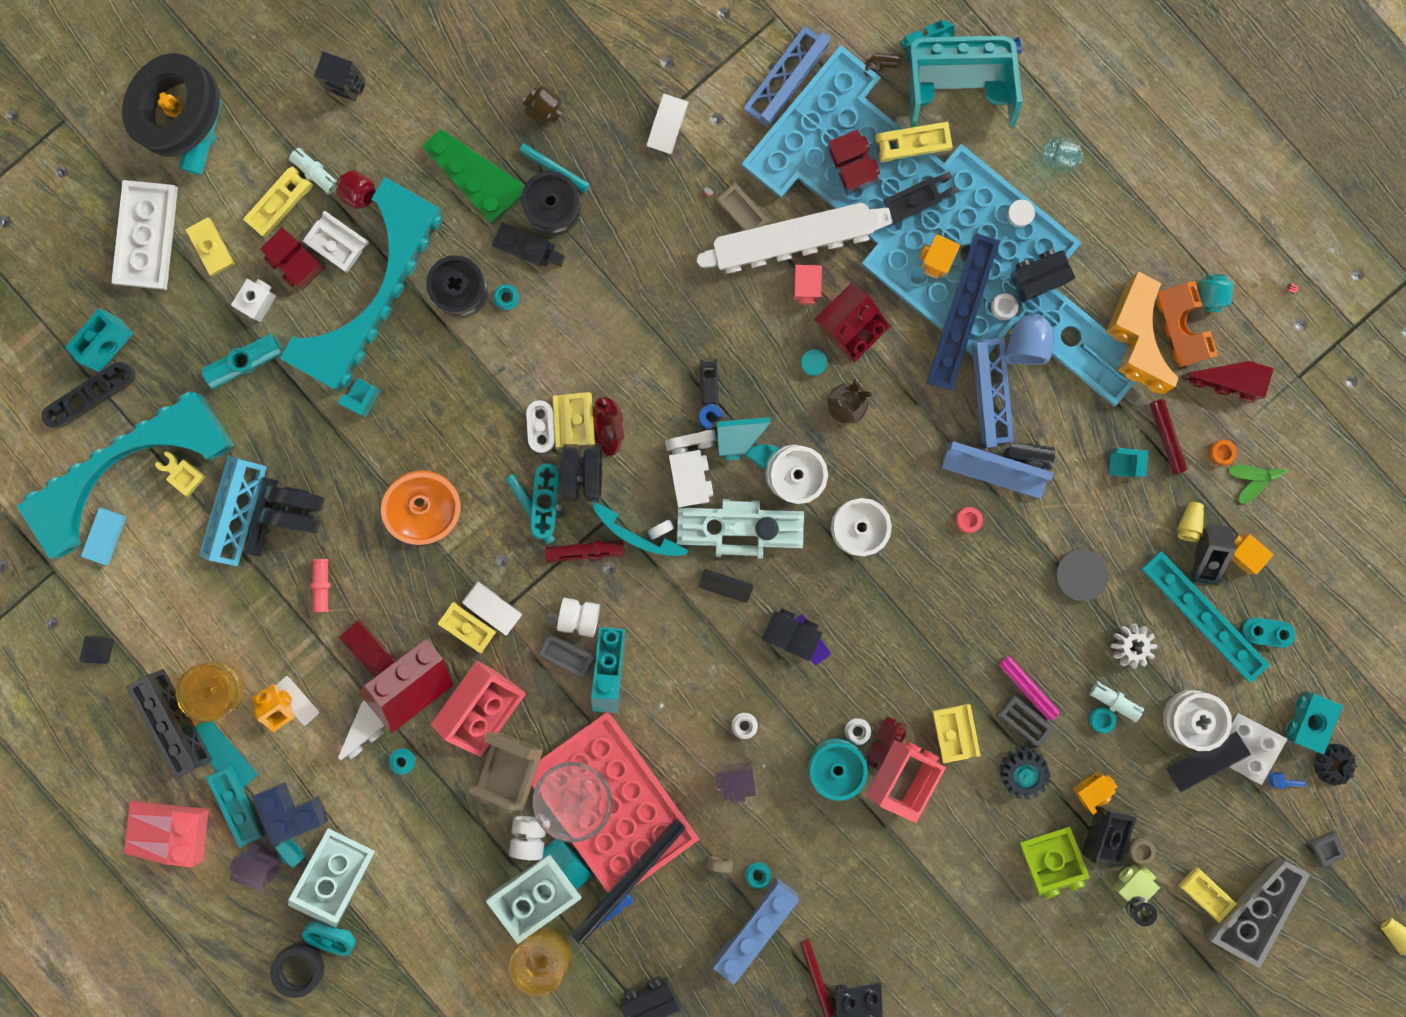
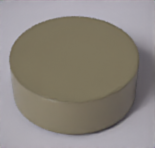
(1141, 851)
(720, 864)

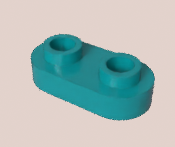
(1268, 632)
(329, 938)

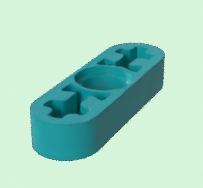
(538, 482)

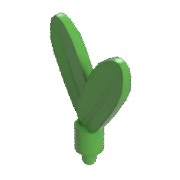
(1259, 477)

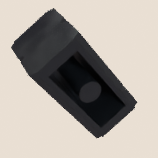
(1042, 275)
(651, 1001)

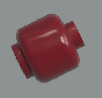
(355, 189)

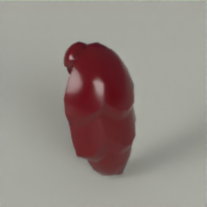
(608, 425)

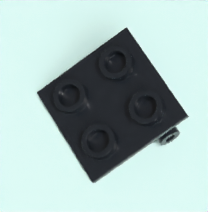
(858, 1001)

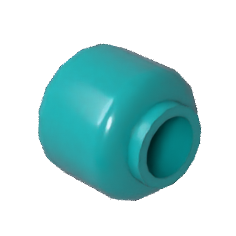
(1215, 292)

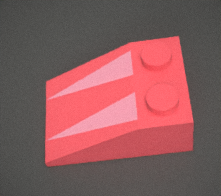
(166, 833)

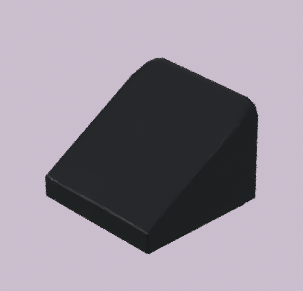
(96, 649)

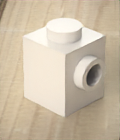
(254, 299)

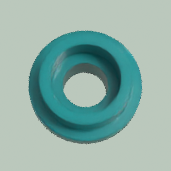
(500, 291)
(407, 755)
(758, 883)

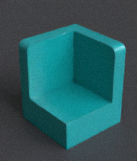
(360, 397)
(1128, 462)

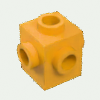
(273, 707)

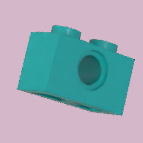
(99, 340)
(1326, 716)

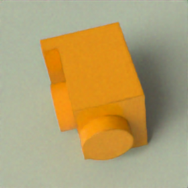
(1095, 791)

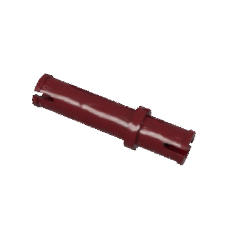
(585, 551)

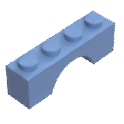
(749, 941)

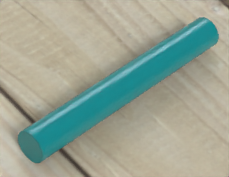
(552, 166)
(526, 504)

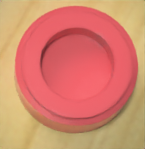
(968, 520)

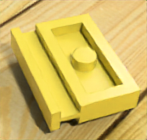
(573, 419)
(956, 733)

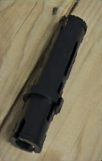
(254, 546)

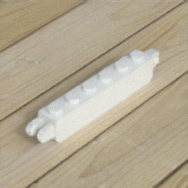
(794, 236)

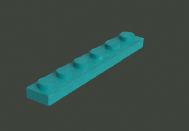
(1204, 616)

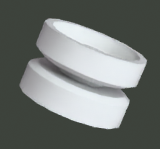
(810, 466)
(876, 527)
(1211, 716)

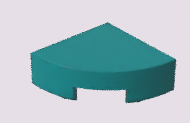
(761, 454)

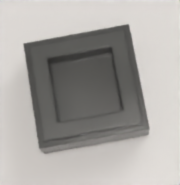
(1327, 849)

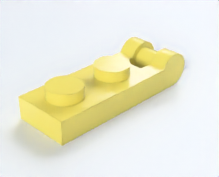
(914, 141)
(277, 202)

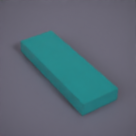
(235, 806)

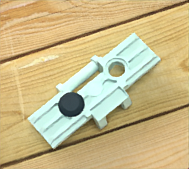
(741, 519)

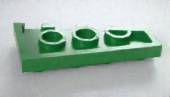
(479, 179)

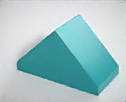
(568, 862)

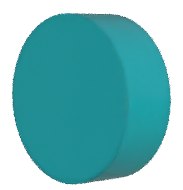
(813, 362)
(1102, 719)

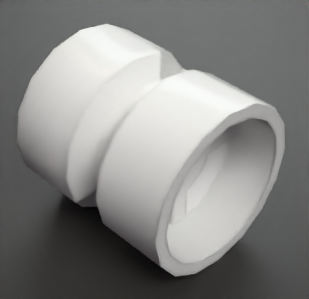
(578, 617)
(527, 840)

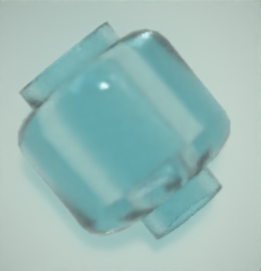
(1063, 154)

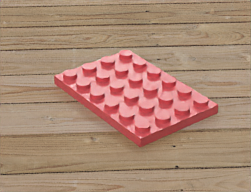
(639, 801)

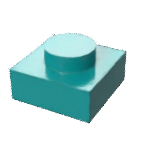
(290, 852)

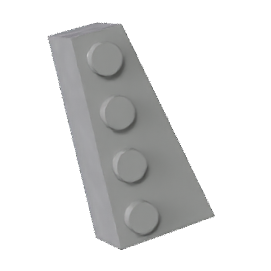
(1260, 913)

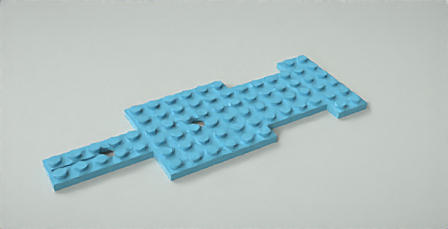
(837, 105)

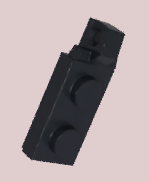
(526, 246)

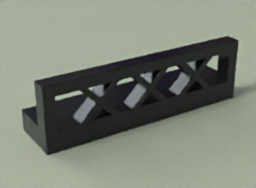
(166, 725)

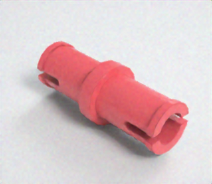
(320, 585)

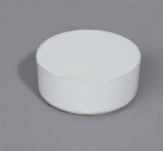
(1021, 213)
(1004, 306)
(660, 529)

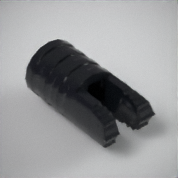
(1032, 455)

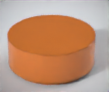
(1222, 452)

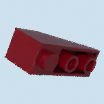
(1244, 379)

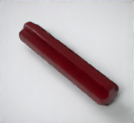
(1168, 436)

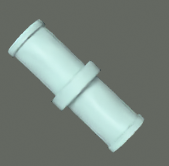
(313, 170)
(1116, 701)

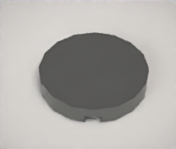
(1081, 574)

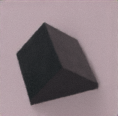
(1108, 836)

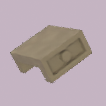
(507, 772)

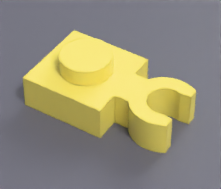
(182, 475)

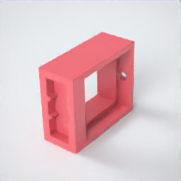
(919, 790)

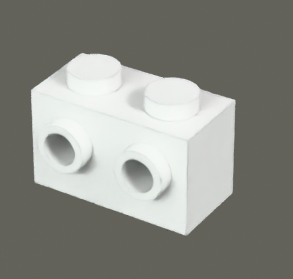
(690, 478)

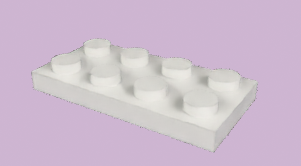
(144, 235)

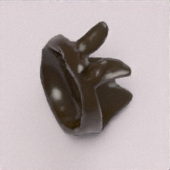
(843, 414)

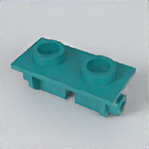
(937, 29)

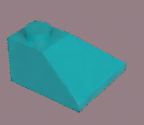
(738, 436)

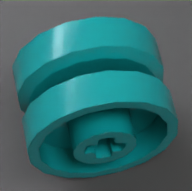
(837, 753)

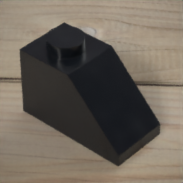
(1213, 554)

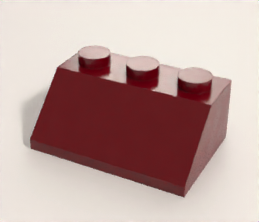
(407, 686)

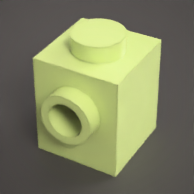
(1135, 883)

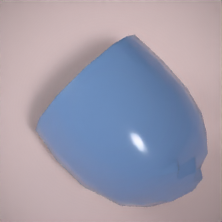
(1030, 341)

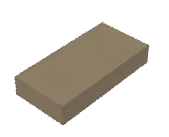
(741, 208)

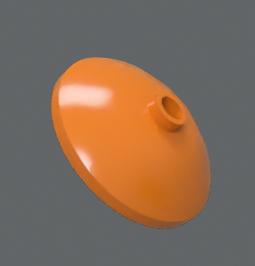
(422, 521)

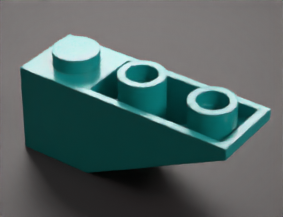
(608, 670)

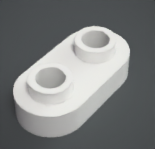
(538, 427)
(702, 439)

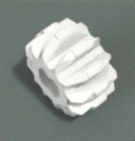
(1125, 643)

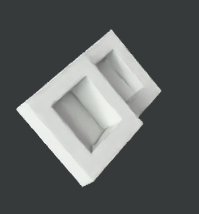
(667, 123)
(491, 608)

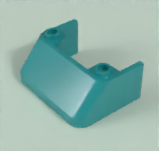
(964, 63)

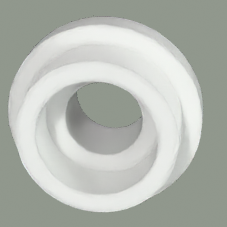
(744, 734)
(863, 737)

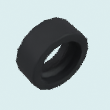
(279, 980)

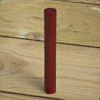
(816, 978)

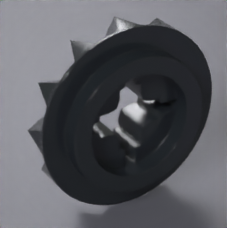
(1324, 761)

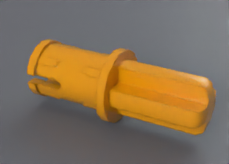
(171, 104)

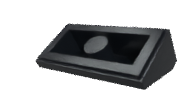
(725, 585)

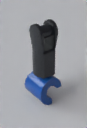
(709, 394)

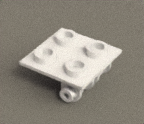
(1261, 743)

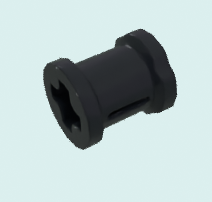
(1145, 918)

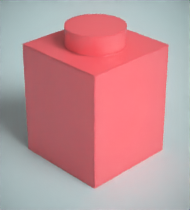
(807, 284)

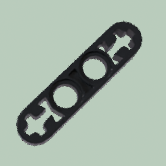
(86, 391)

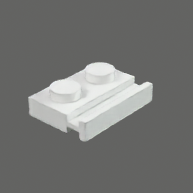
(335, 241)

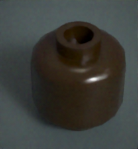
(543, 106)

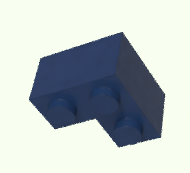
(284, 819)

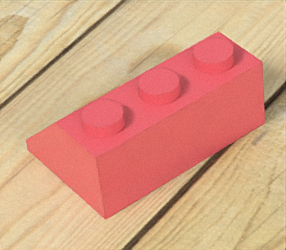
(477, 707)

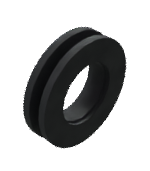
(195, 118)

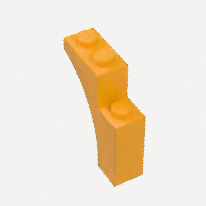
(1134, 325)

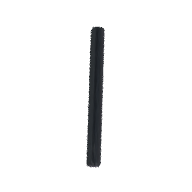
(628, 881)

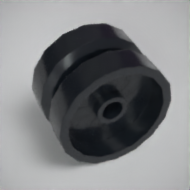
(545, 188)
(453, 271)
(580, 472)
(292, 508)

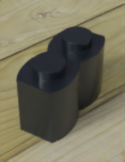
(791, 634)

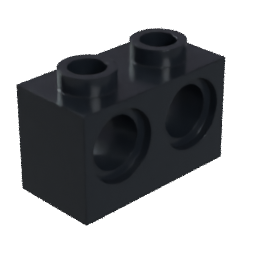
(339, 76)

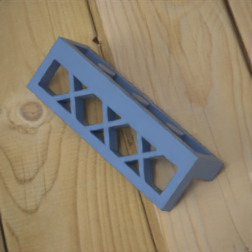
(795, 78)
(986, 392)
(995, 469)

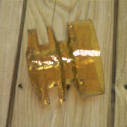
(533, 975)

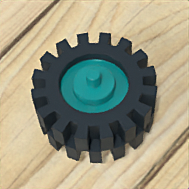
(1024, 773)

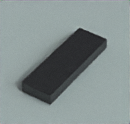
(1208, 763)

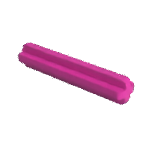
(1028, 687)

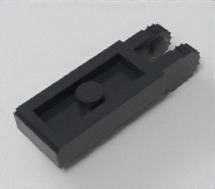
(918, 198)

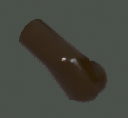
(880, 60)

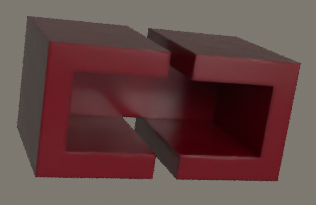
(847, 150)
(291, 257)

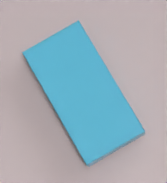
(103, 536)

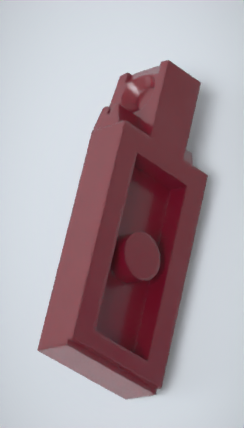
(367, 648)

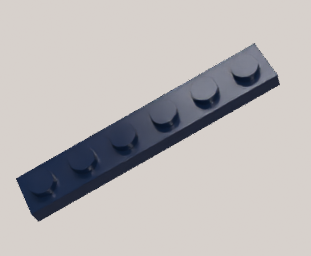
(963, 311)

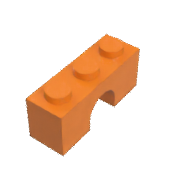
(1176, 305)

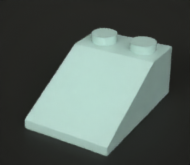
(331, 878)
(532, 898)

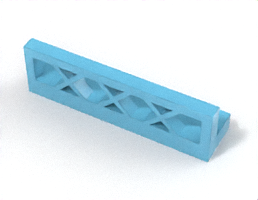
(223, 510)

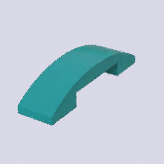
(609, 518)

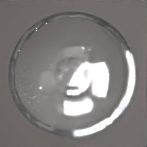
(565, 814)

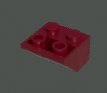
(852, 322)

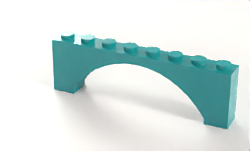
(336, 354)
(57, 509)

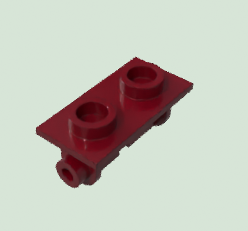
(889, 733)

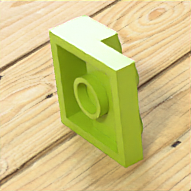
(1054, 863)

